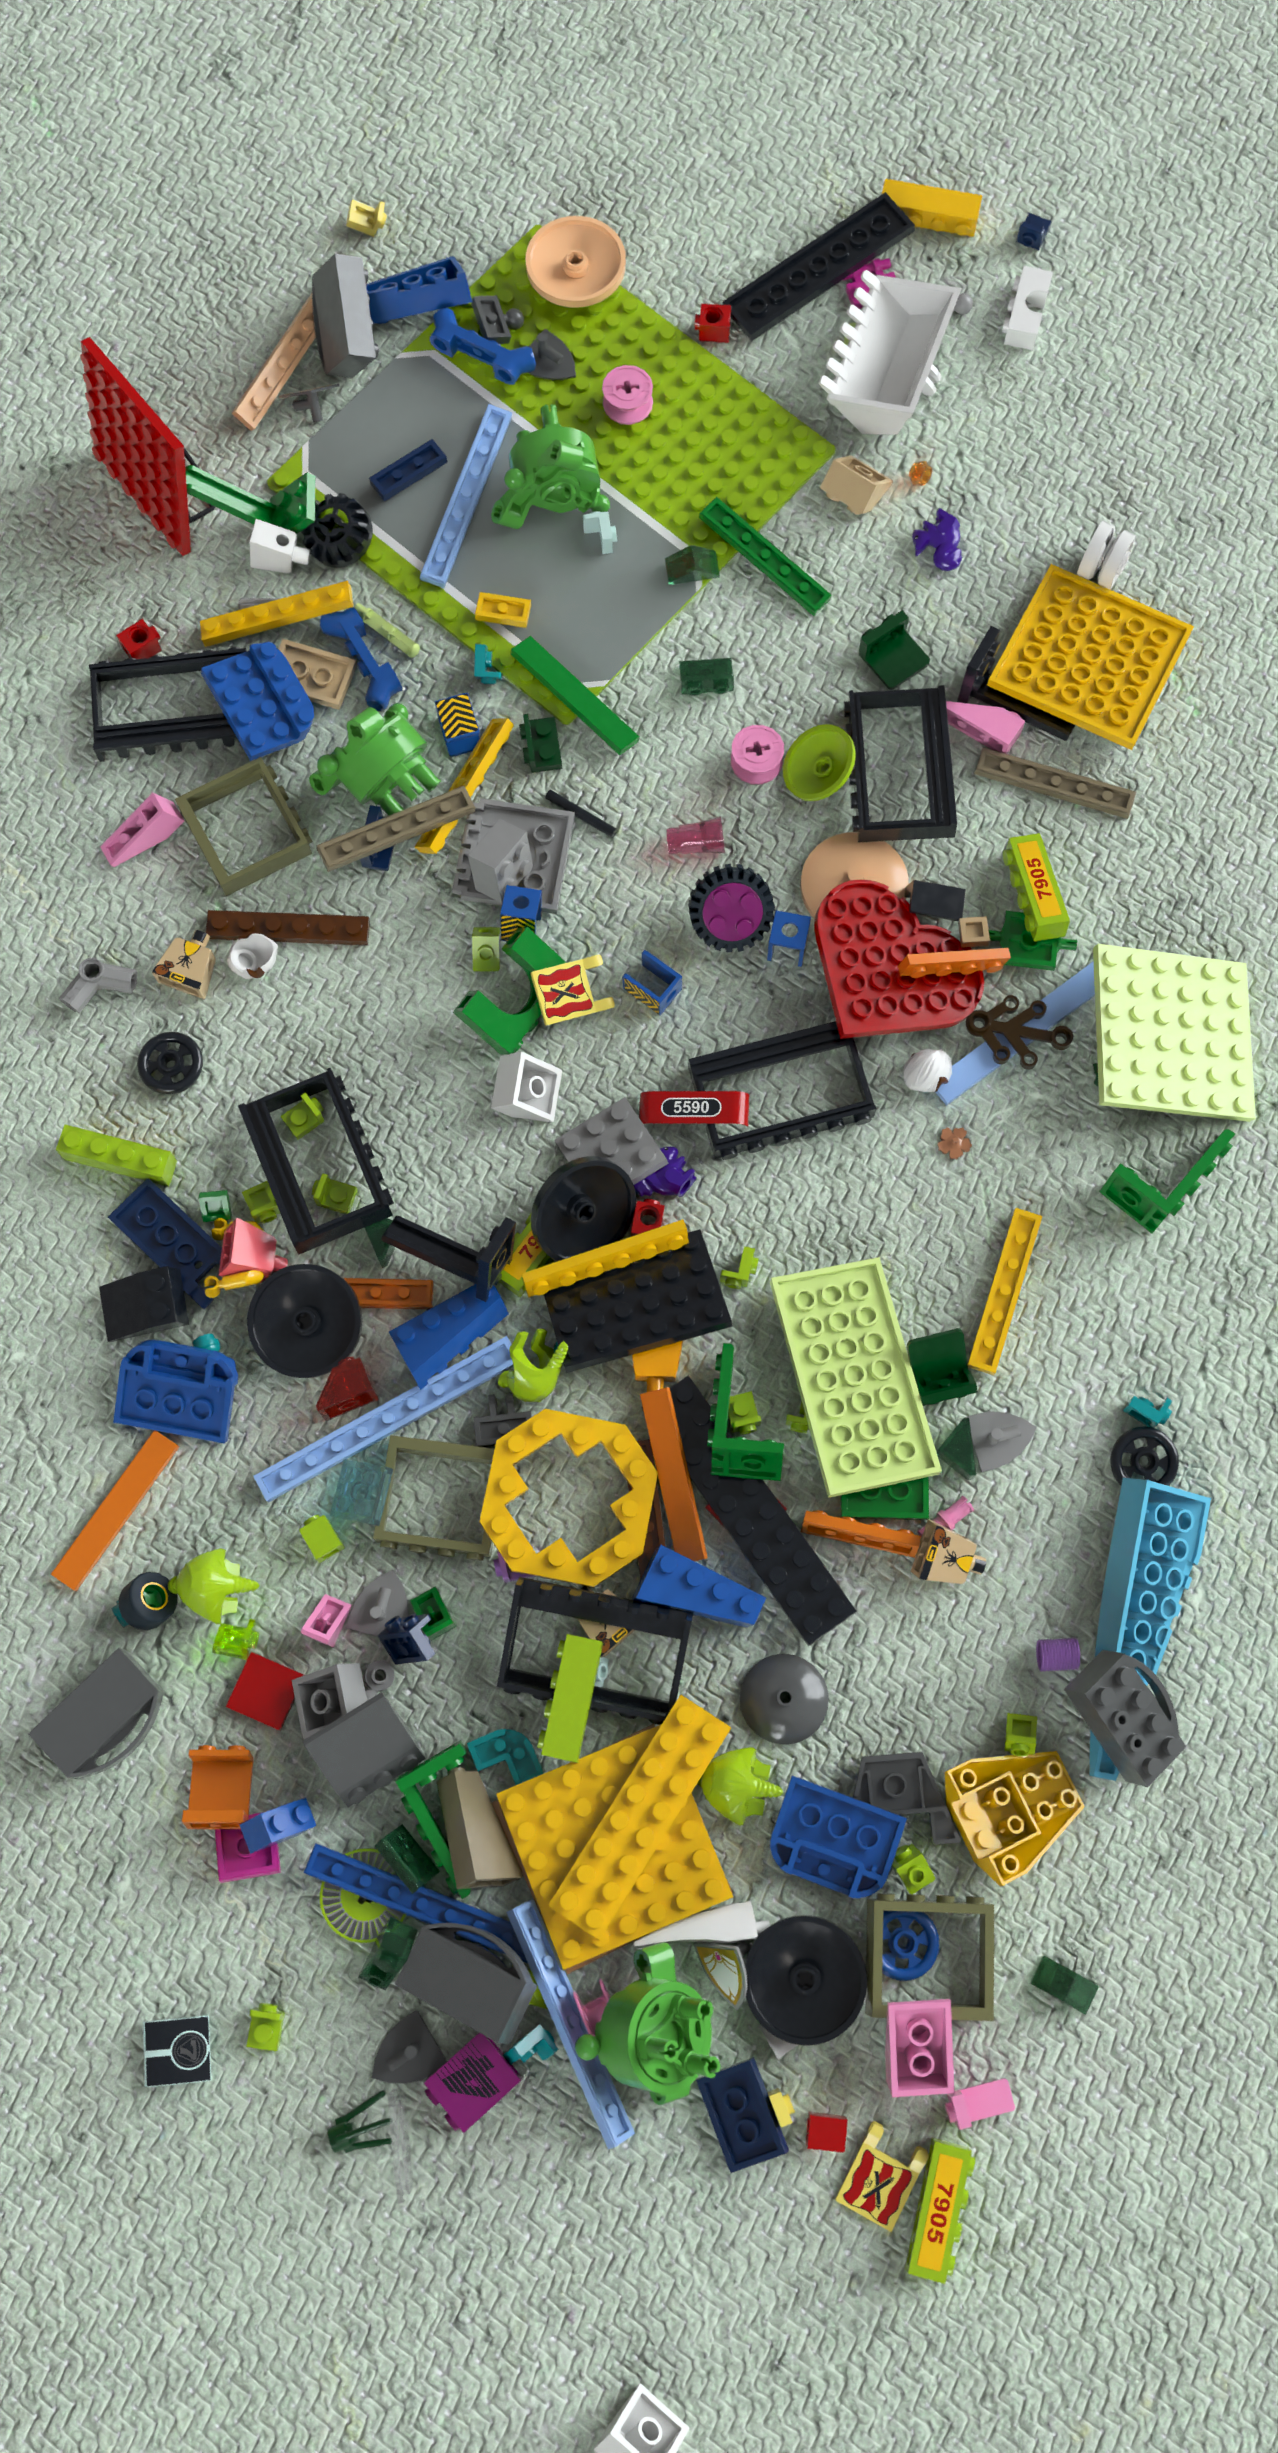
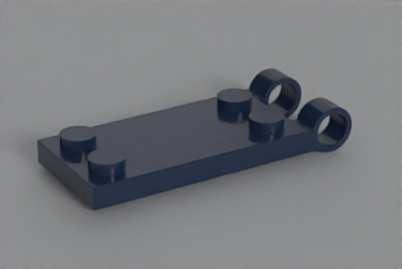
(168, 1236)

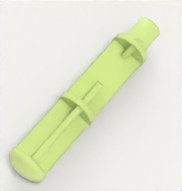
(388, 631)

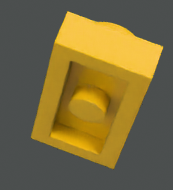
(503, 609)

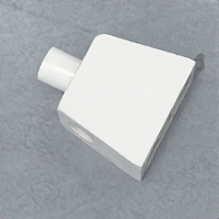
(275, 548)

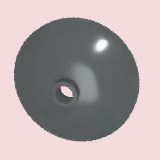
(784, 1721)

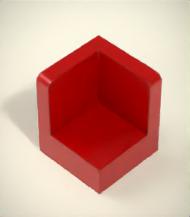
(826, 2132)

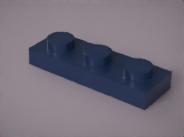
(408, 470)

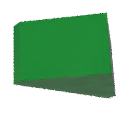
(433, 1605)

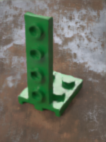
(289, 508)
(1145, 1201)
(738, 1455)
(414, 1802)

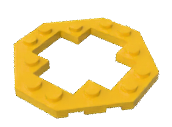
(556, 1560)

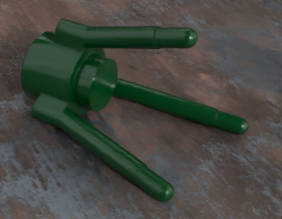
(344, 2134)

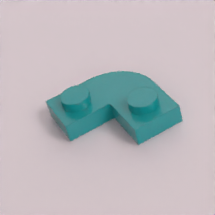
(508, 1746)

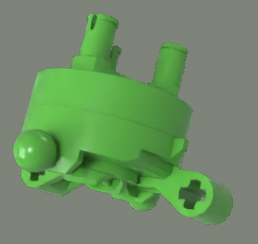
(551, 471)
(377, 759)
(654, 2031)

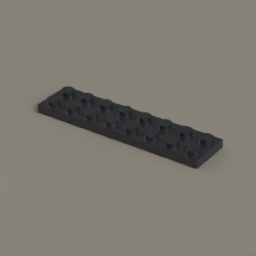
(819, 266)

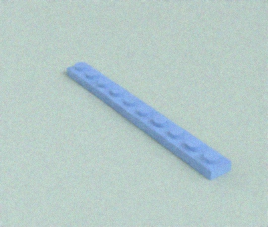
(384, 1420)

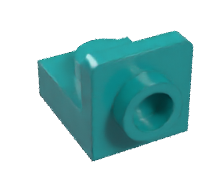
(483, 659)
(1143, 1411)
(536, 2040)

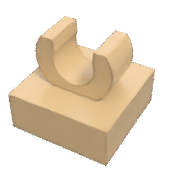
(974, 931)

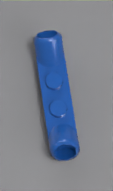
(506, 363)
(383, 679)

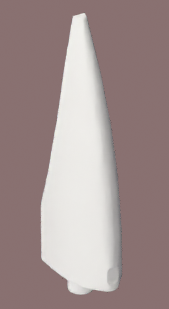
(716, 1925)

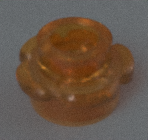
(920, 473)

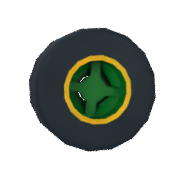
(147, 1601)

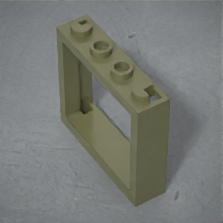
(225, 786)
(416, 1543)
(944, 1904)

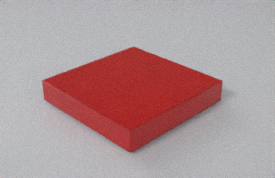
(264, 1691)

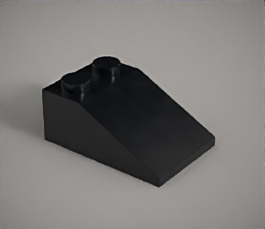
(144, 1303)

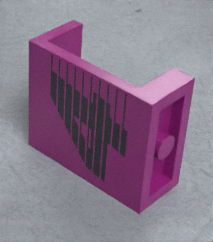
(472, 2082)

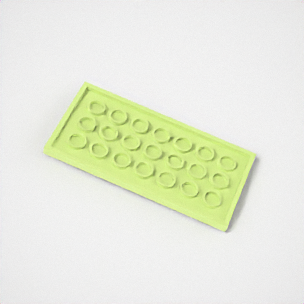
(854, 1377)

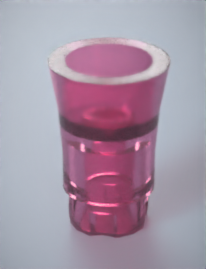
(697, 837)

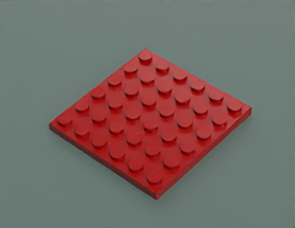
(136, 447)

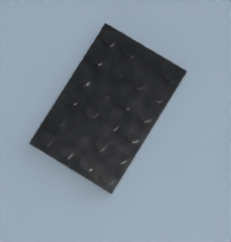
(639, 1306)

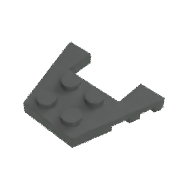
(905, 1786)

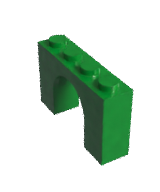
(494, 1026)

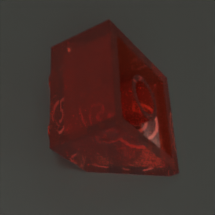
(346, 1389)

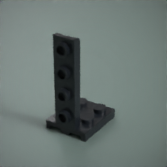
(976, 686)
(477, 1267)

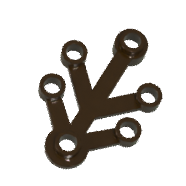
(1014, 1030)

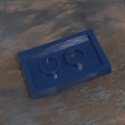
(742, 2115)

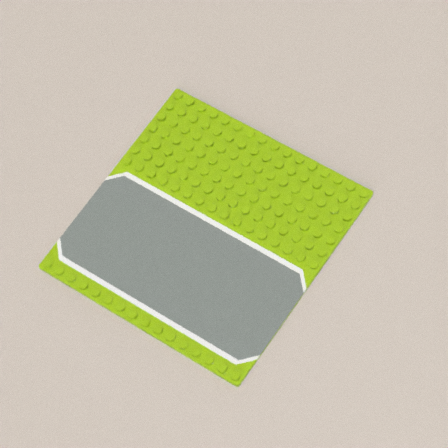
(588, 608)

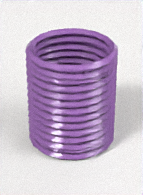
(1058, 1654)

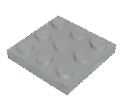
(616, 1136)

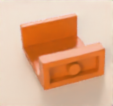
(219, 1788)

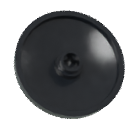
(583, 1207)
(304, 1320)
(805, 1980)

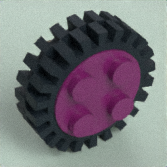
(731, 907)

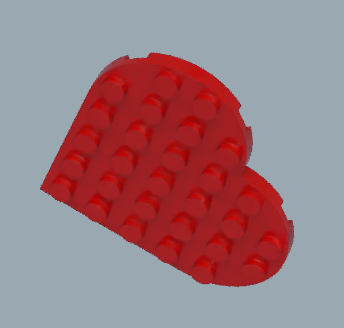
(862, 940)

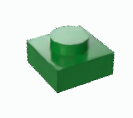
(215, 1205)

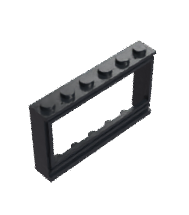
(156, 732)
(937, 760)
(771, 1052)
(282, 1178)
(600, 1609)

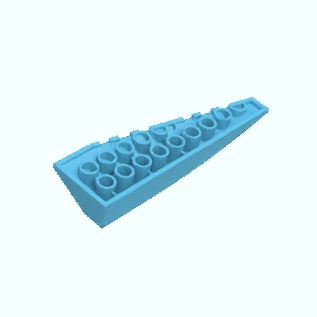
(1148, 1567)

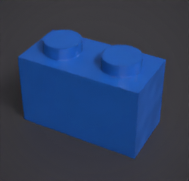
(278, 1825)

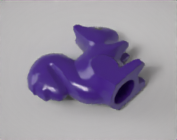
(943, 537)
(669, 1179)

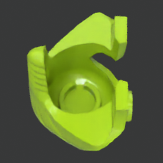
(526, 1380)
(207, 1582)
(734, 1780)

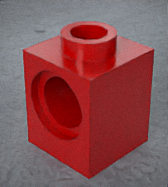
(713, 323)
(132, 635)
(647, 1207)

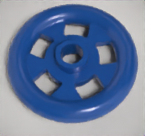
(928, 1937)

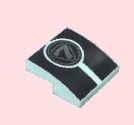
(176, 2051)

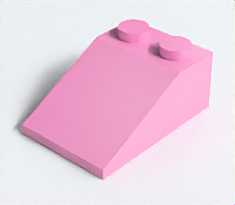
(919, 2048)

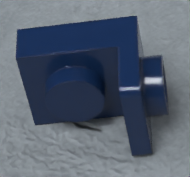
(1033, 231)

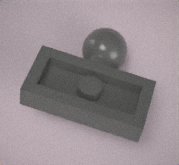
(492, 321)

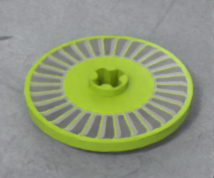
(347, 1915)

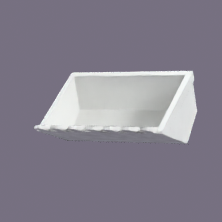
(889, 352)

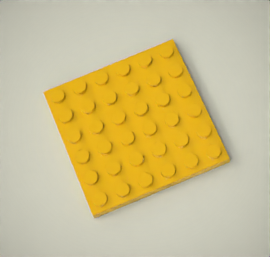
(1090, 656)
(557, 1816)

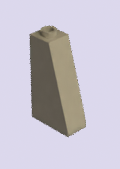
(474, 1833)

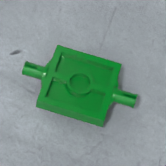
(1023, 949)

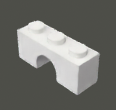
(1024, 323)

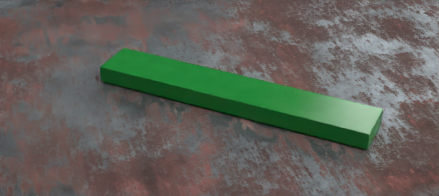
(765, 556)
(575, 695)

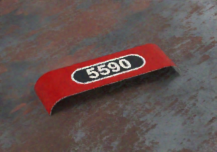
(694, 1107)

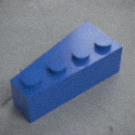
(418, 291)
(445, 1331)
(689, 1586)

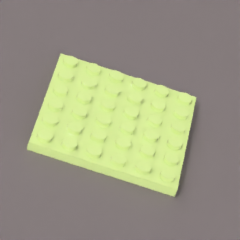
(1173, 1033)

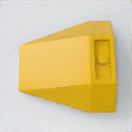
(1011, 1809)

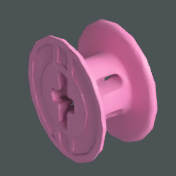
(627, 394)
(760, 741)
(593, 2010)

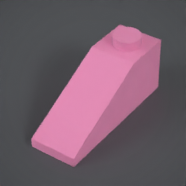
(986, 724)
(142, 829)

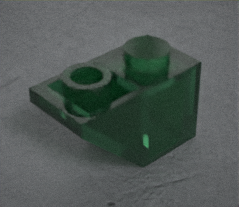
(388, 1954)

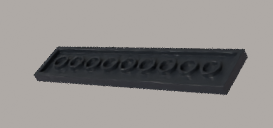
(760, 1527)

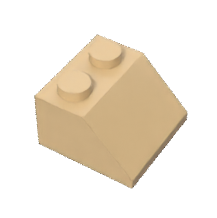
(855, 484)

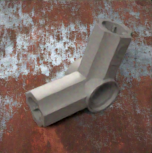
(109, 977)

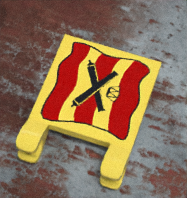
(565, 991)
(879, 2183)

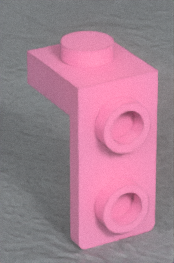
(979, 2102)

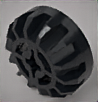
(348, 541)

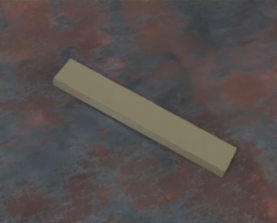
(1055, 783)
(395, 828)

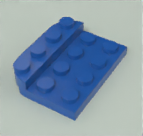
(261, 699)
(176, 1390)
(835, 1839)

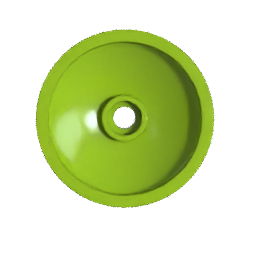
(810, 757)

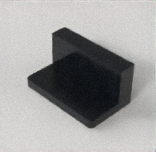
(935, 900)

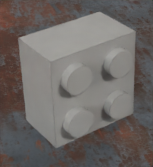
(500, 859)
(327, 1696)

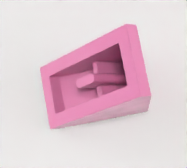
(327, 1620)

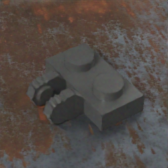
(493, 1427)

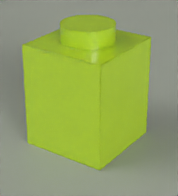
(321, 1537)

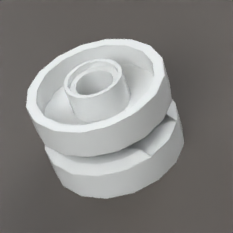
(1106, 555)

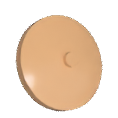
(575, 261)
(846, 859)

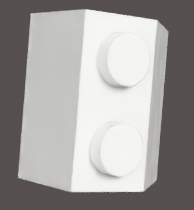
(526, 1087)
(642, 2427)

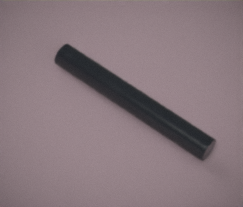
(581, 813)

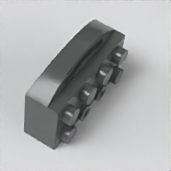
(343, 316)
(100, 1717)
(1126, 1717)
(468, 1980)

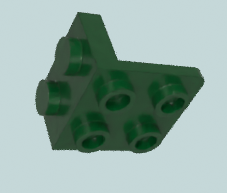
(892, 651)
(941, 1366)

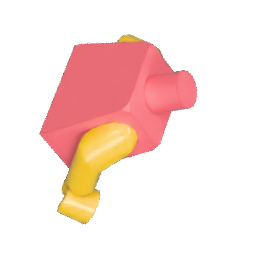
(245, 1256)

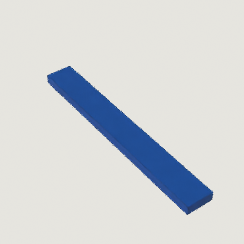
(392, 1892)

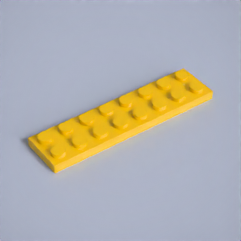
(639, 1817)

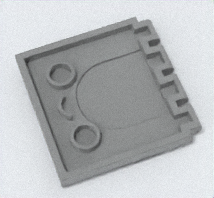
(549, 843)

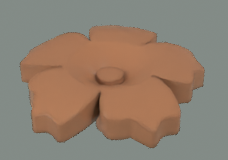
(954, 1142)

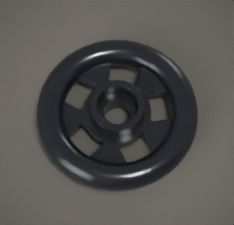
(160, 1043)
(1153, 1438)

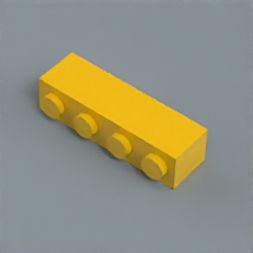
(936, 207)

